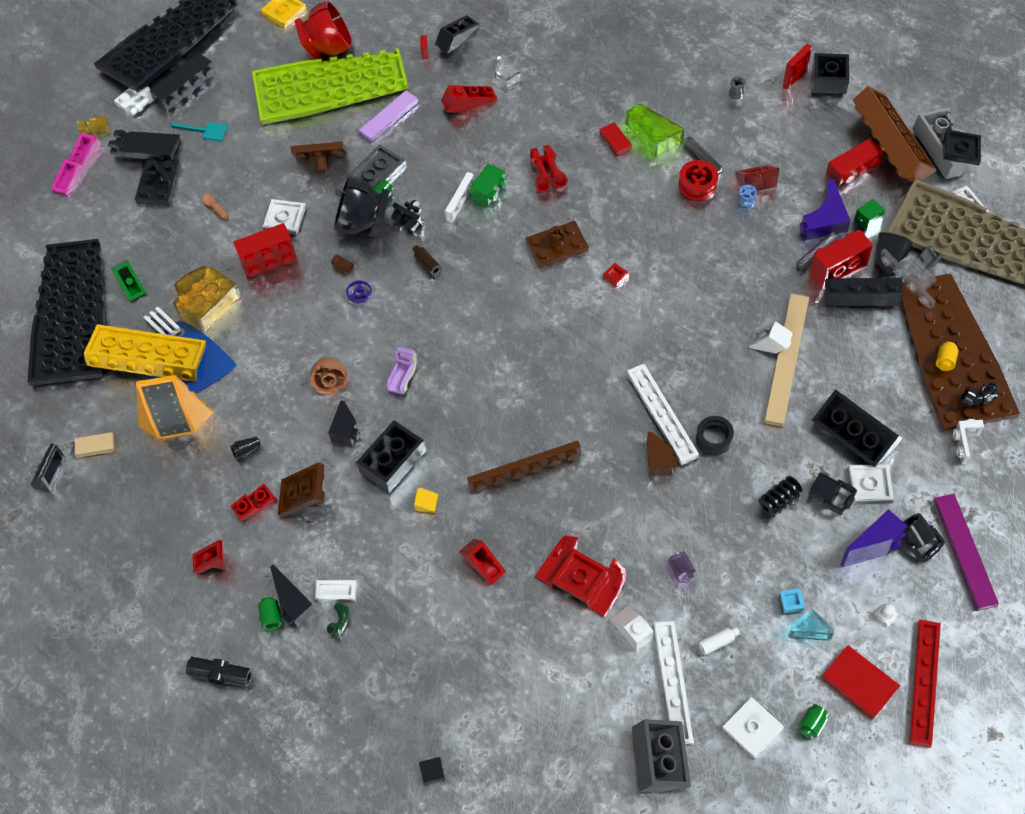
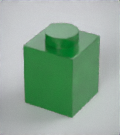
(869, 214)

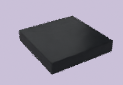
(962, 147)

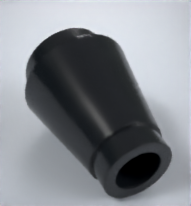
(244, 447)

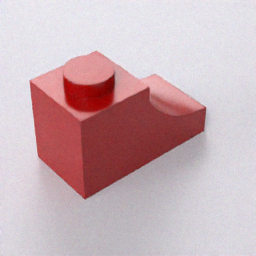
(482, 560)

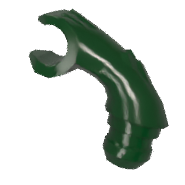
(343, 614)

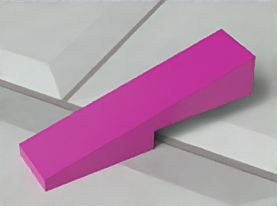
(78, 160)

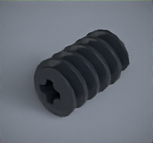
(780, 496)

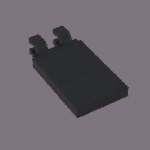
(144, 145)

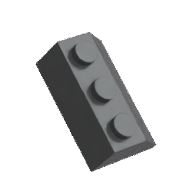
(660, 755)

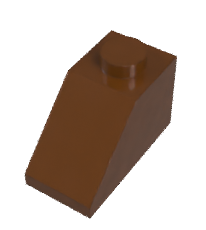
(659, 456)

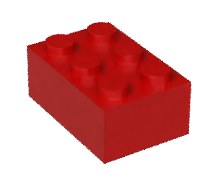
(265, 250)
(841, 258)

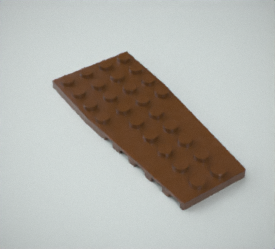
(975, 365)

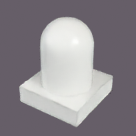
(886, 614)

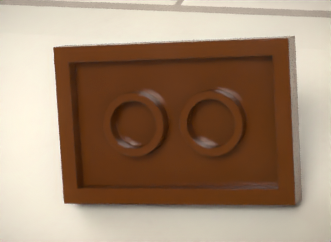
(319, 153)
(557, 244)
(301, 490)

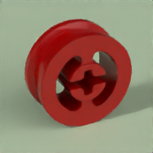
(696, 188)

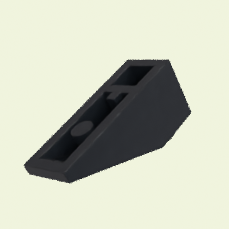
(455, 33)
(292, 601)

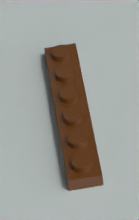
(524, 466)

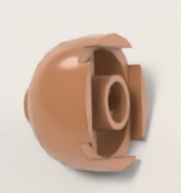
(328, 376)

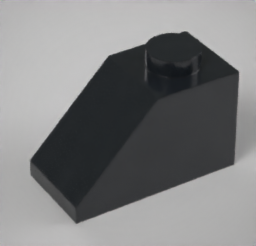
(344, 426)

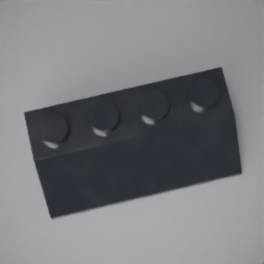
(856, 429)

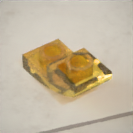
(188, 279)

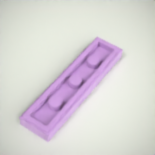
(388, 116)

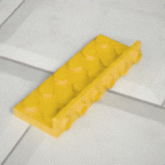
(144, 352)

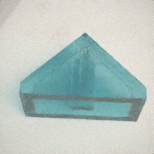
(811, 627)

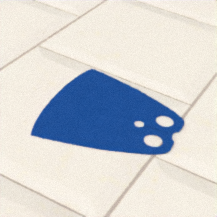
(214, 362)

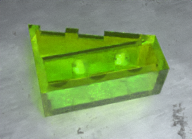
(653, 129)

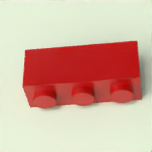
(855, 162)

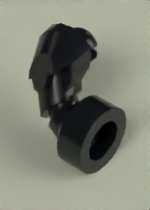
(987, 394)

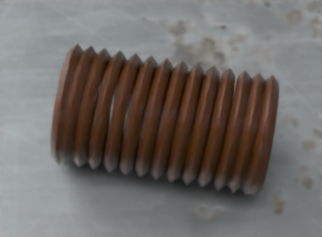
(343, 265)

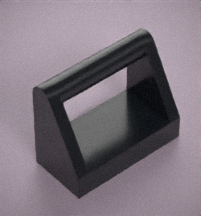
(49, 468)

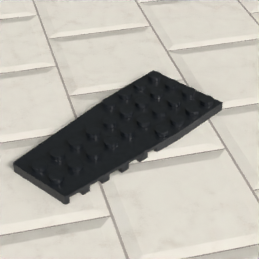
(158, 46)
(67, 313)

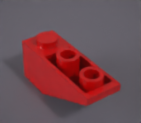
(464, 98)

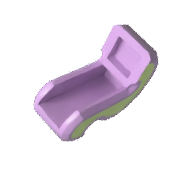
(402, 370)

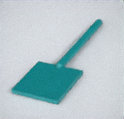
(213, 131)

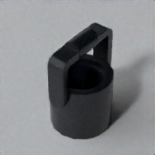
(826, 490)
(920, 534)

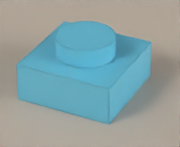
(792, 600)

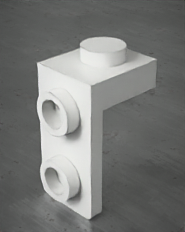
(966, 429)

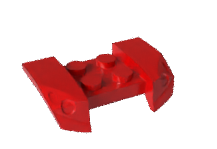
(583, 576)

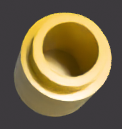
(947, 356)

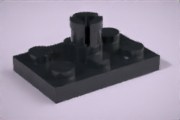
(157, 181)

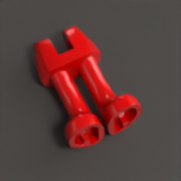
(543, 181)

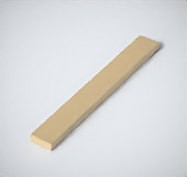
(786, 362)

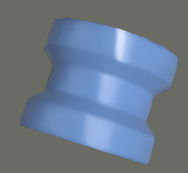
(750, 195)

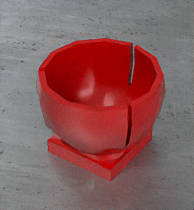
(322, 34)

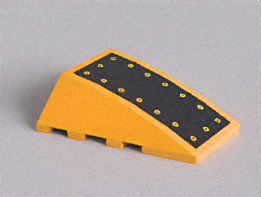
(169, 408)

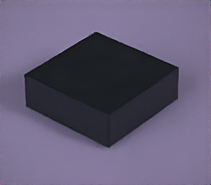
(432, 770)

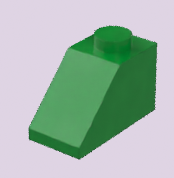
(128, 280)

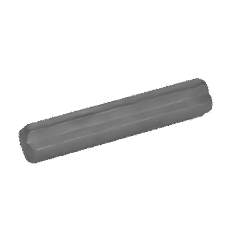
(701, 153)
(807, 259)

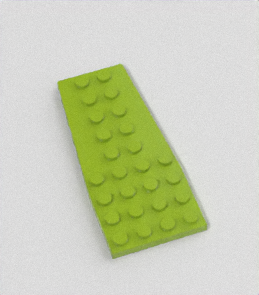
(321, 85)

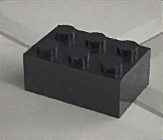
(391, 456)

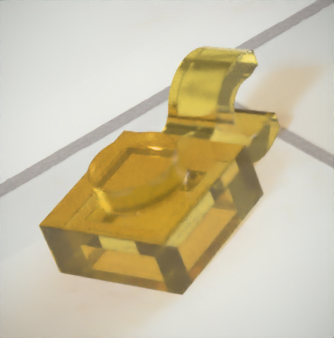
(95, 125)

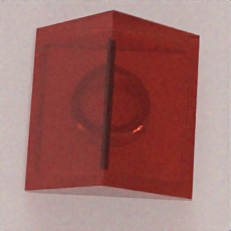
(760, 177)

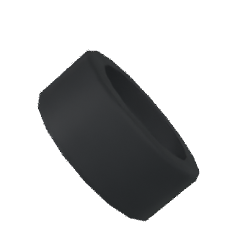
(719, 422)

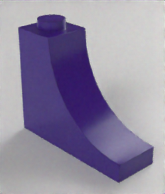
(829, 217)

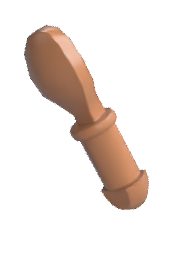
(210, 201)

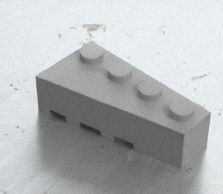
(930, 131)

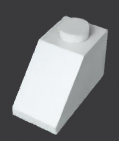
(771, 338)
(633, 628)

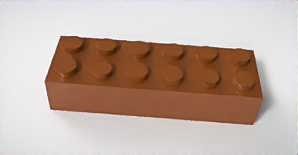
(893, 135)

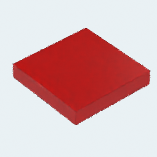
(797, 66)

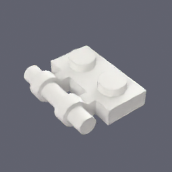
(134, 101)

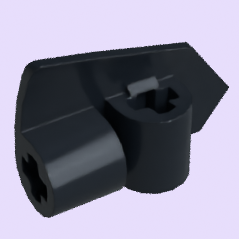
(896, 245)

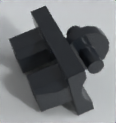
(401, 212)

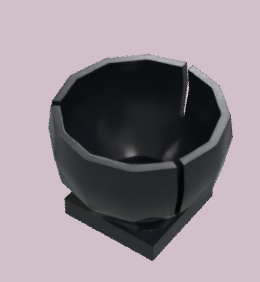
(360, 208)

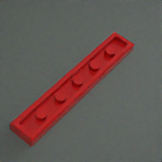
(924, 683)

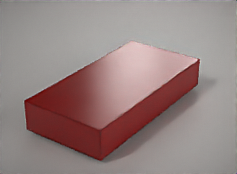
(615, 138)

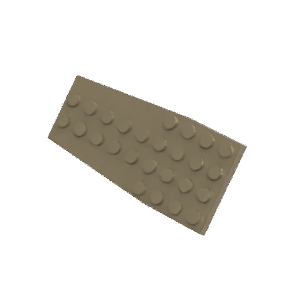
(961, 231)

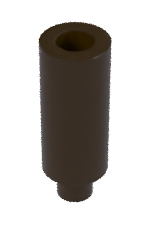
(426, 260)

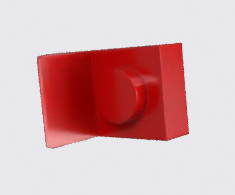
(209, 557)

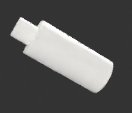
(718, 640)

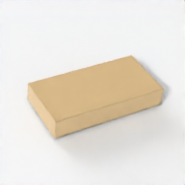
(94, 445)

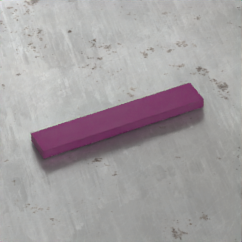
(966, 552)

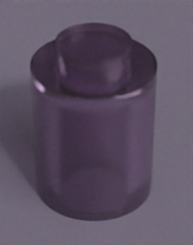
(682, 567)

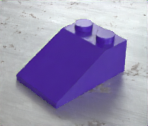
(877, 540)

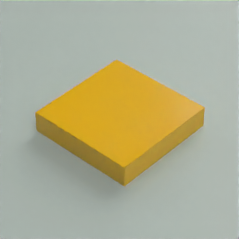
(283, 11)

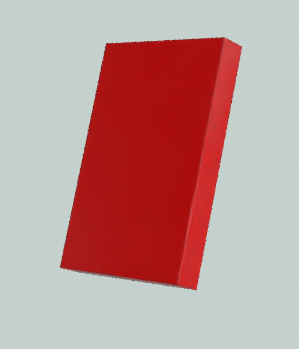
(860, 681)

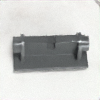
(929, 258)

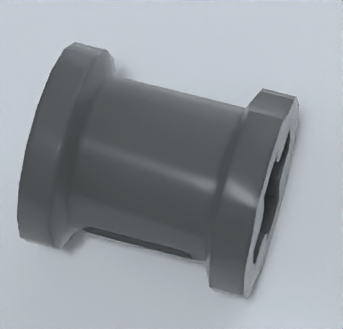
(737, 84)

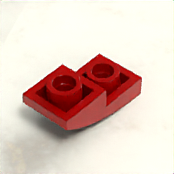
(254, 503)

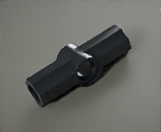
(218, 671)

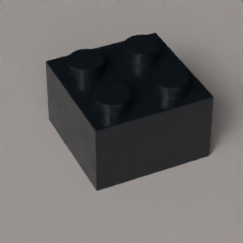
(830, 73)

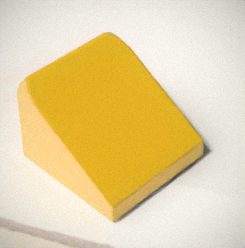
(425, 500)

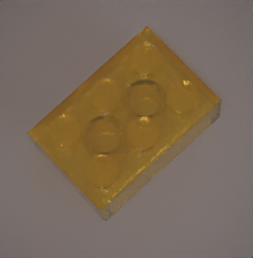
(207, 299)

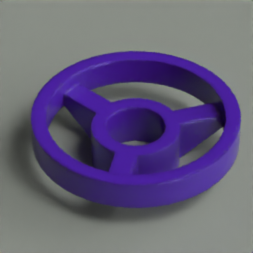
(359, 289)

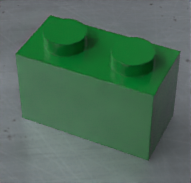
(488, 185)

